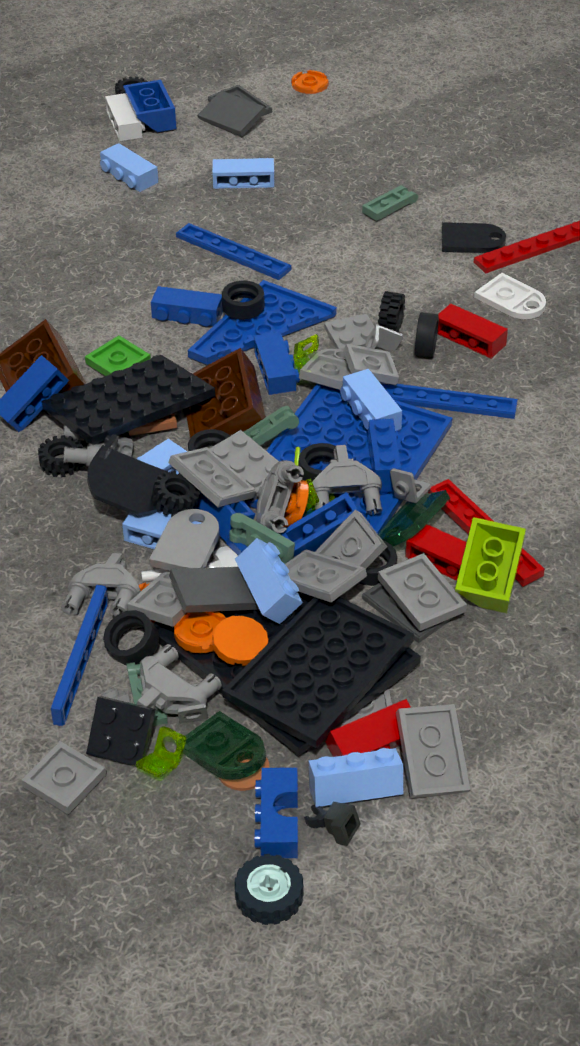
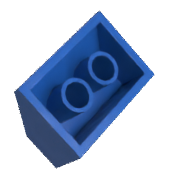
(152, 104)

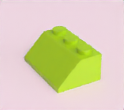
(490, 564)

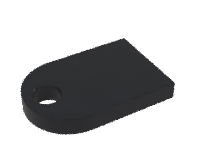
(471, 237)

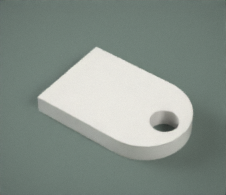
(512, 297)

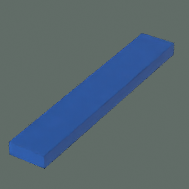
(234, 251)
(453, 400)
(79, 656)

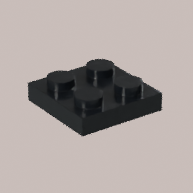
(120, 730)

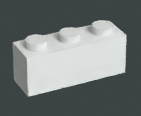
(123, 117)

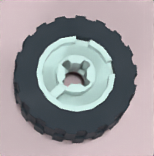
(253, 884)

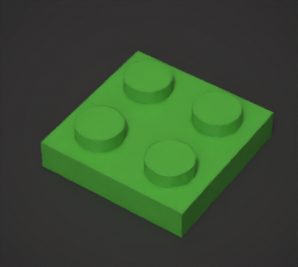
(116, 355)

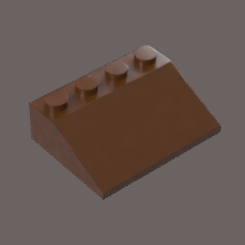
(39, 341)
(237, 396)

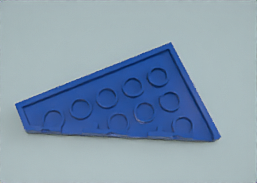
(283, 312)

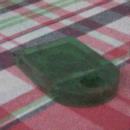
(413, 517)
(221, 746)

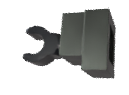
(339, 820)

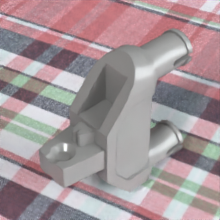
(85, 456)
(348, 476)
(276, 494)
(113, 575)
(168, 691)

